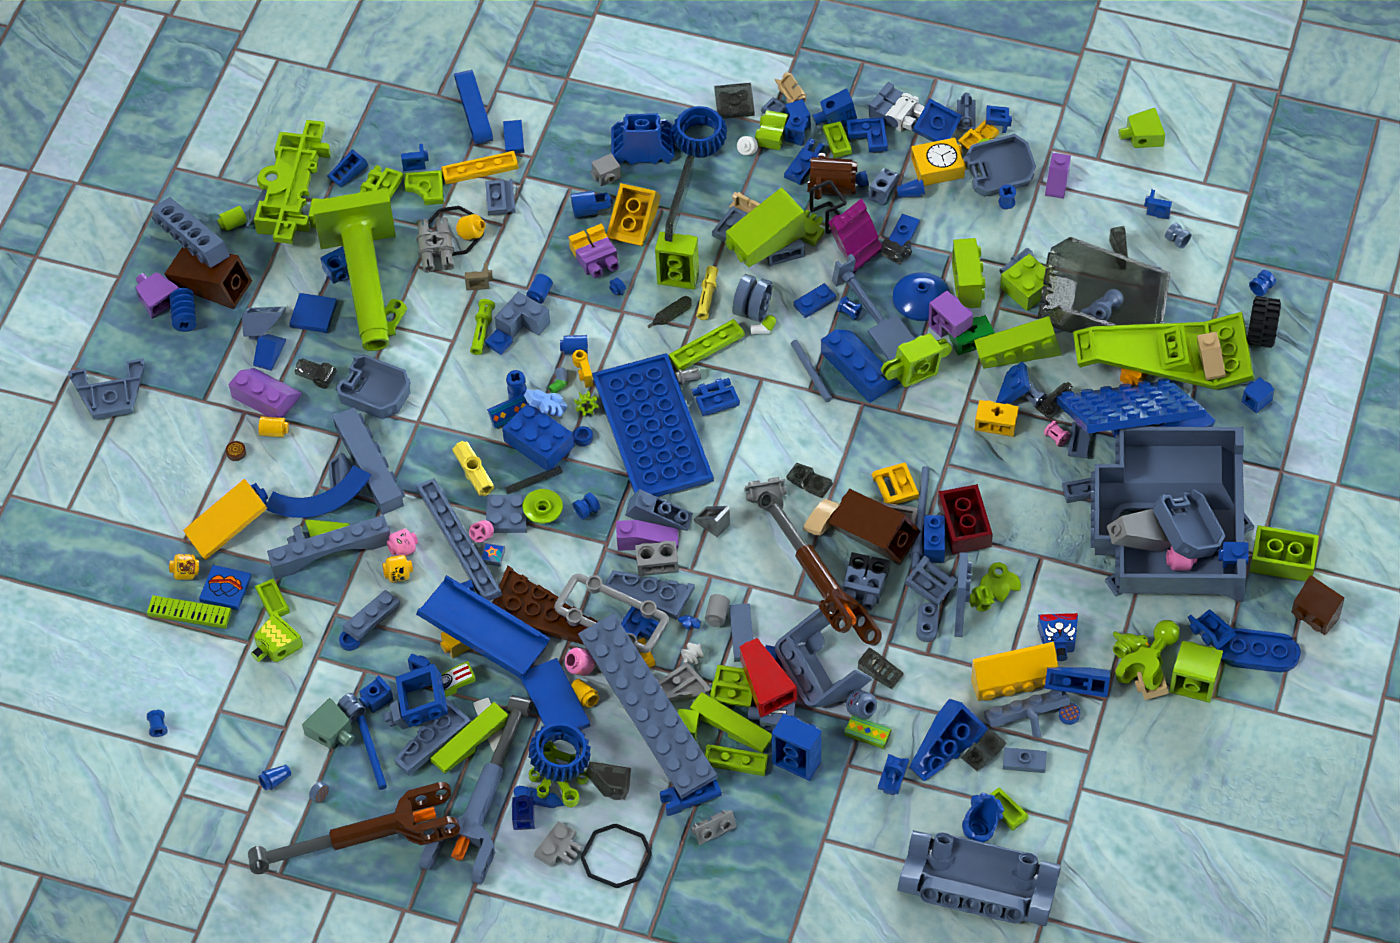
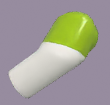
(765, 327)

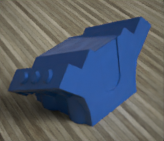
(642, 139)

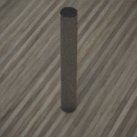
(533, 480)

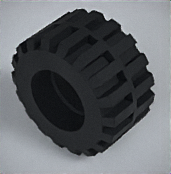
(1264, 321)

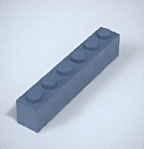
(366, 457)

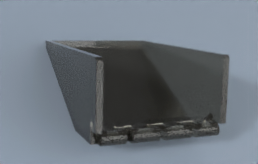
(1085, 272)

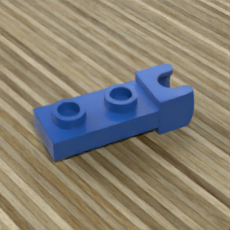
(701, 795)

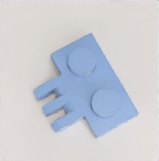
(547, 403)

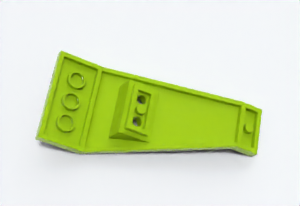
(1150, 349)

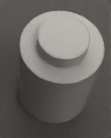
(717, 610)

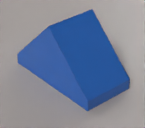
(268, 351)

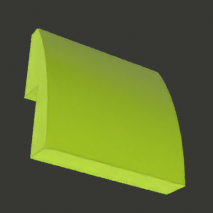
(731, 687)

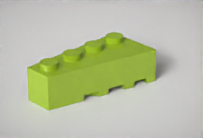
(1019, 344)

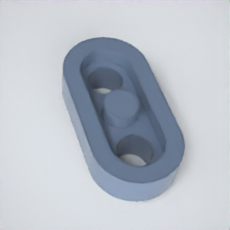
(927, 620)

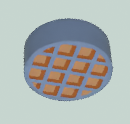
(319, 792)

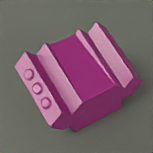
(856, 234)

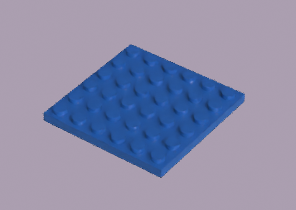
(1129, 406)

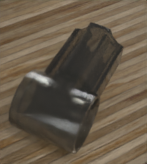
(319, 374)

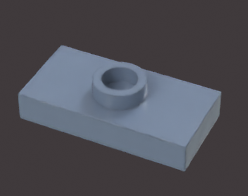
(1024, 760)

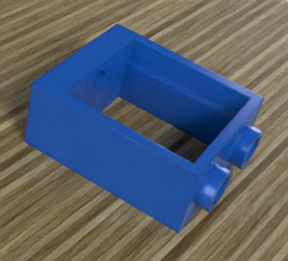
(416, 680)

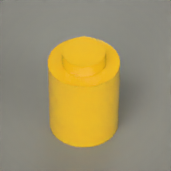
(273, 426)

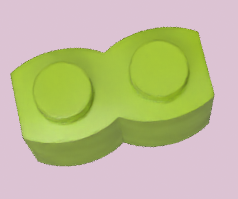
(771, 130)

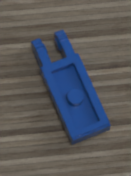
(800, 166)

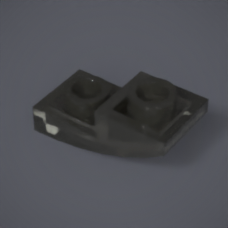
(809, 481)
(984, 751)

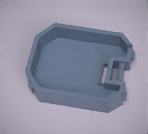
(1005, 162)
(382, 389)
(1195, 530)

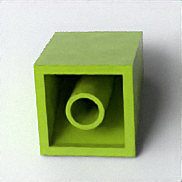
(1195, 671)

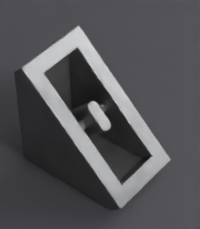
(714, 519)

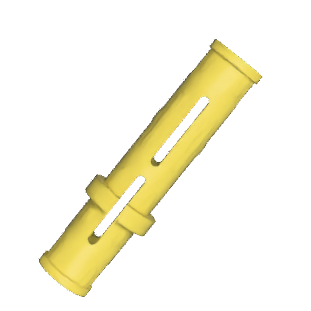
(708, 286)

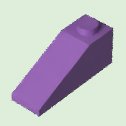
(638, 532)

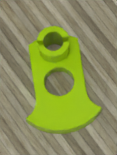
(390, 308)

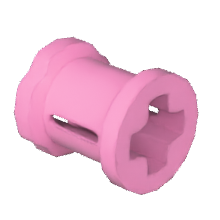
(1056, 433)

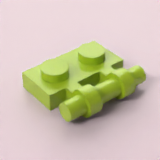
(388, 179)

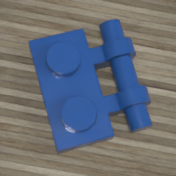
(718, 400)

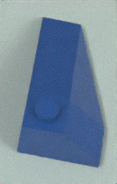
(949, 735)

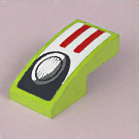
(457, 677)

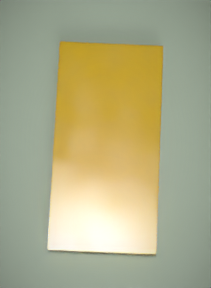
(225, 519)

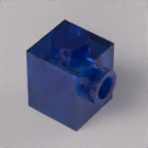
(523, 812)

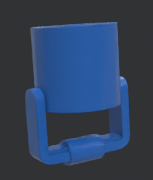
(585, 203)

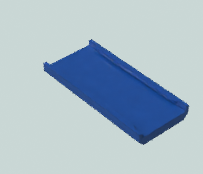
(484, 627)

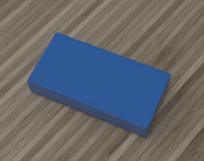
(513, 136)

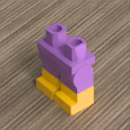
(594, 251)

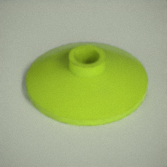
(542, 499)

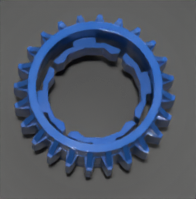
(699, 116)
(554, 771)

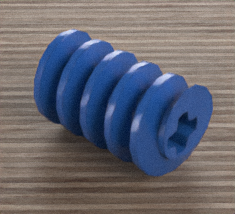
(183, 309)

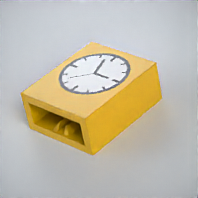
(938, 161)

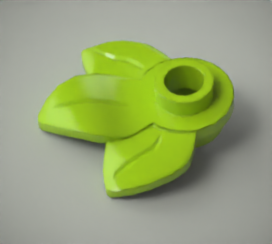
(1001, 583)

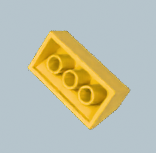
(1012, 671)

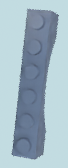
(362, 535)

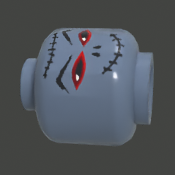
(861, 704)

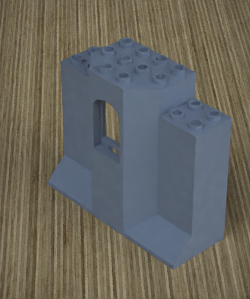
(1172, 463)

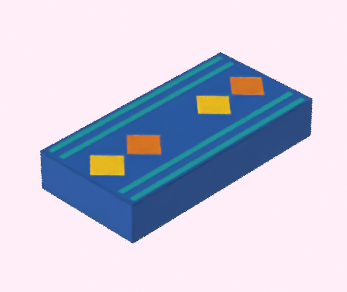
(505, 411)

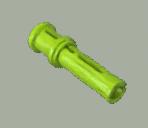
(477, 345)

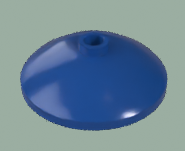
(915, 293)

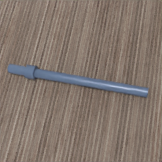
(917, 549)

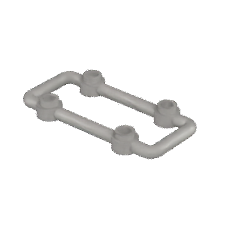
(594, 585)

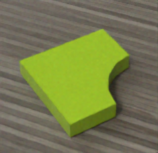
(426, 185)

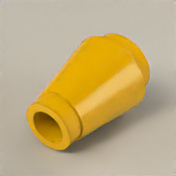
(586, 694)

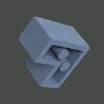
(521, 313)

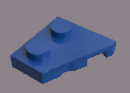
(1014, 384)

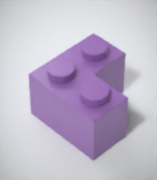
(949, 315)

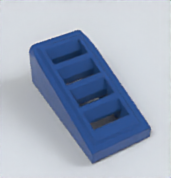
(351, 173)

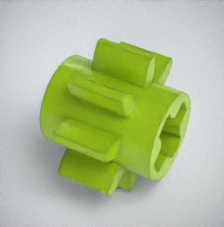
(589, 407)
(981, 598)

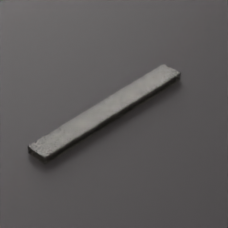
(679, 198)

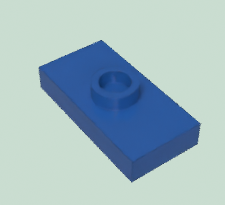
(904, 229)

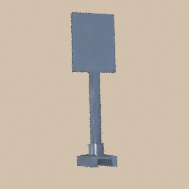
(888, 332)

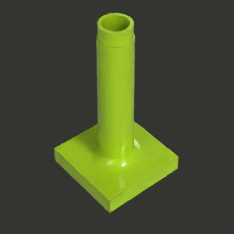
(355, 224)

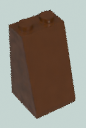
(220, 284)
(875, 526)

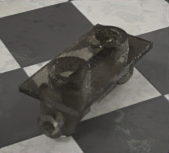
(1048, 406)

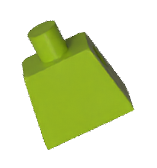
(1144, 129)

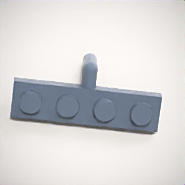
(1027, 708)

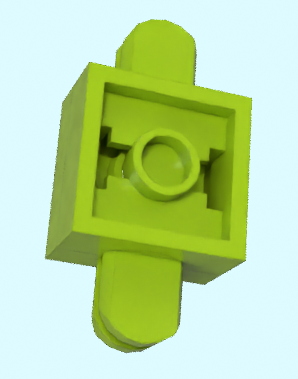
(917, 360)

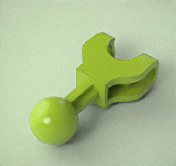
(1149, 659)

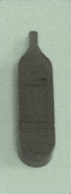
(672, 311)

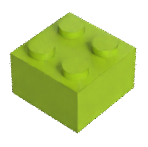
(1024, 282)

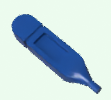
(551, 801)

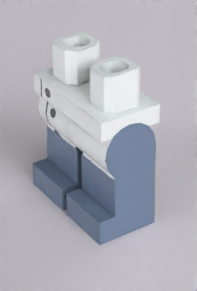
(896, 108)

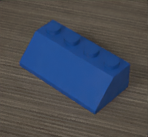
(856, 363)

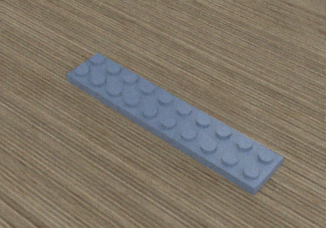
(648, 706)

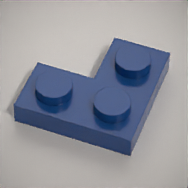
(869, 128)

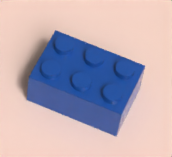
(538, 437)
(796, 746)

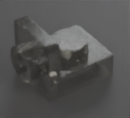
(895, 252)

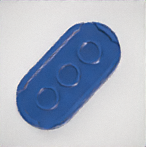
(1261, 651)

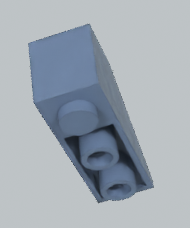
(655, 510)

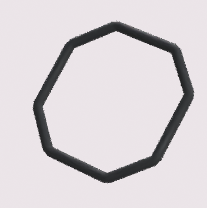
(465, 211)
(607, 881)

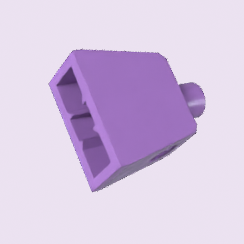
(154, 293)

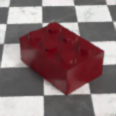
(965, 519)

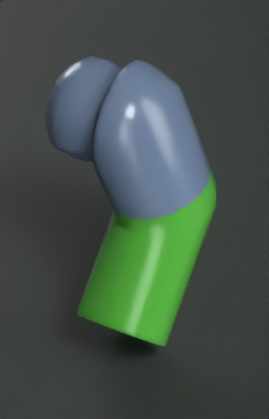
(561, 380)

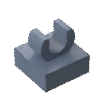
(299, 534)
(394, 716)

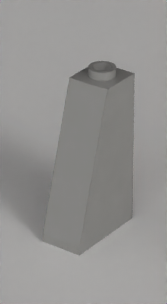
(1139, 531)

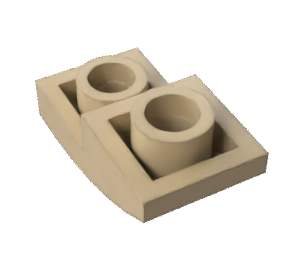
(819, 519)

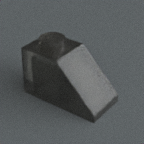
(610, 779)

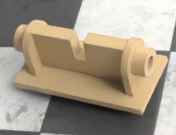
(786, 86)
(743, 202)

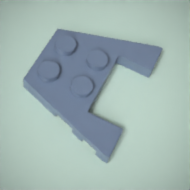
(112, 396)
(963, 592)

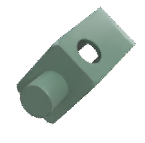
(329, 726)

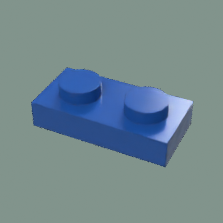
(814, 300)

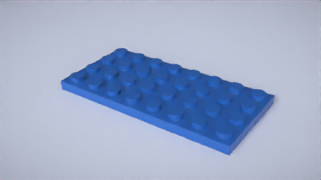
(652, 426)

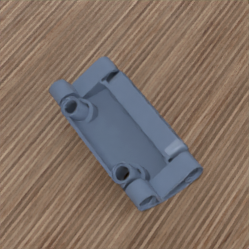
(979, 878)

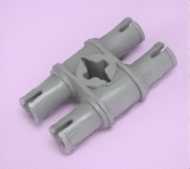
(435, 244)

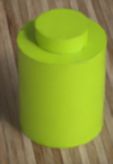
(231, 218)

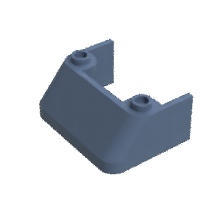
(798, 655)

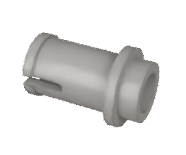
(687, 375)

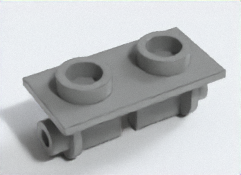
(773, 486)
(715, 827)

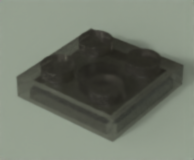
(734, 100)

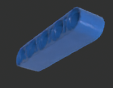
(473, 107)

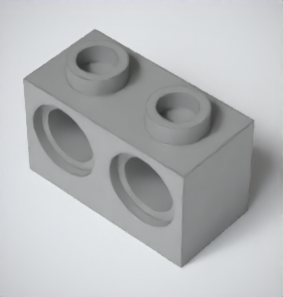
(657, 561)

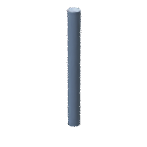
(811, 371)

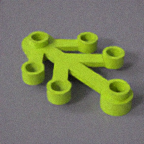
(567, 792)

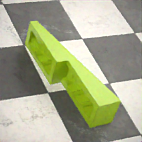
(735, 725)
(465, 742)

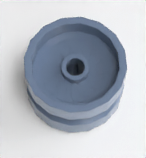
(752, 297)

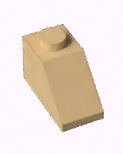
(1211, 355)

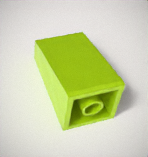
(766, 228)

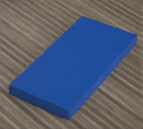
(554, 696)

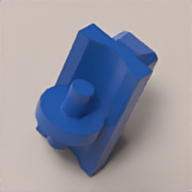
(893, 774)

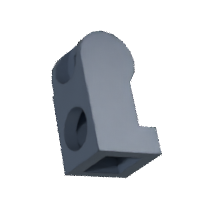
(883, 186)

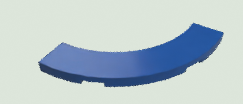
(322, 503)

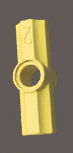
(476, 476)

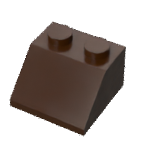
(1318, 605)

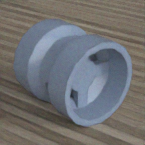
(1178, 235)
(351, 707)

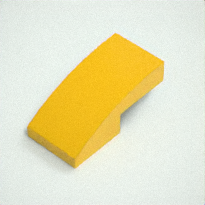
(981, 132)

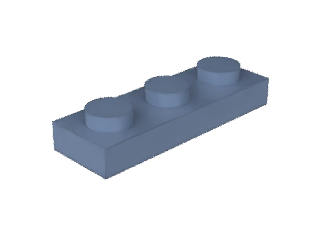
(371, 615)

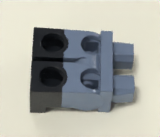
(866, 587)

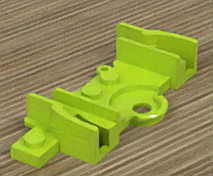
(295, 160)

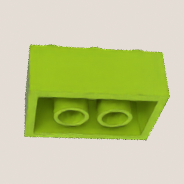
(677, 261)
(968, 272)
(1284, 553)

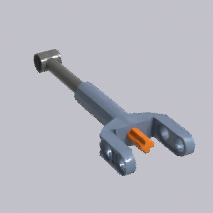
(471, 824)

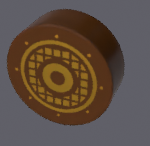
(235, 451)

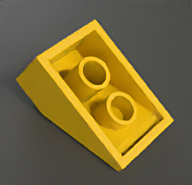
(633, 214)

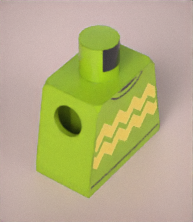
(276, 640)

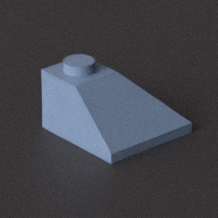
(258, 320)

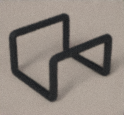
(833, 208)

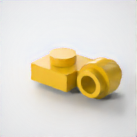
(580, 360)

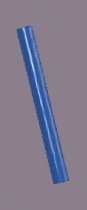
(371, 752)

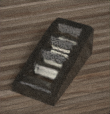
(1118, 240)
(876, 658)

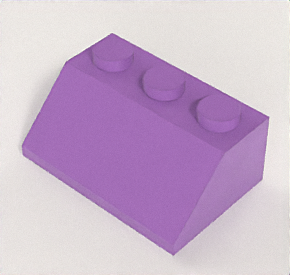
(263, 393)

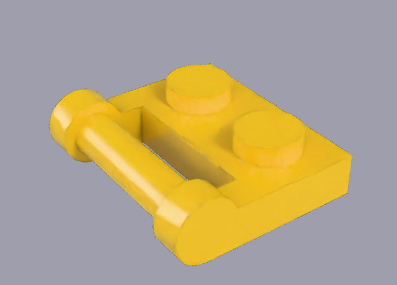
(901, 482)

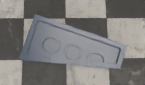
(668, 596)
(431, 739)

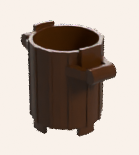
(839, 171)

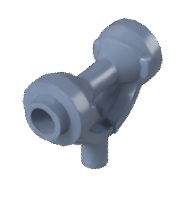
(1102, 307)

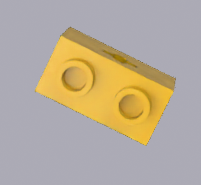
(996, 418)

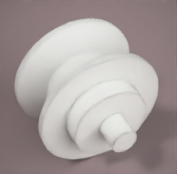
(747, 145)
(692, 653)

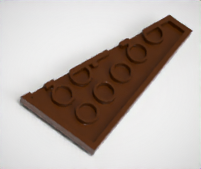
(535, 607)

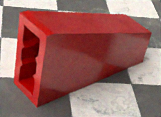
(766, 679)

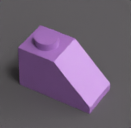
(1058, 175)

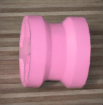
(476, 532)

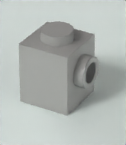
(605, 170)

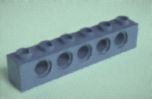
(189, 232)

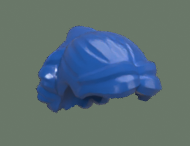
(982, 817)

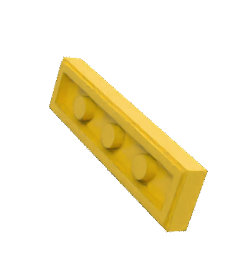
(479, 167)

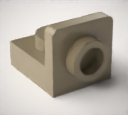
(478, 280)

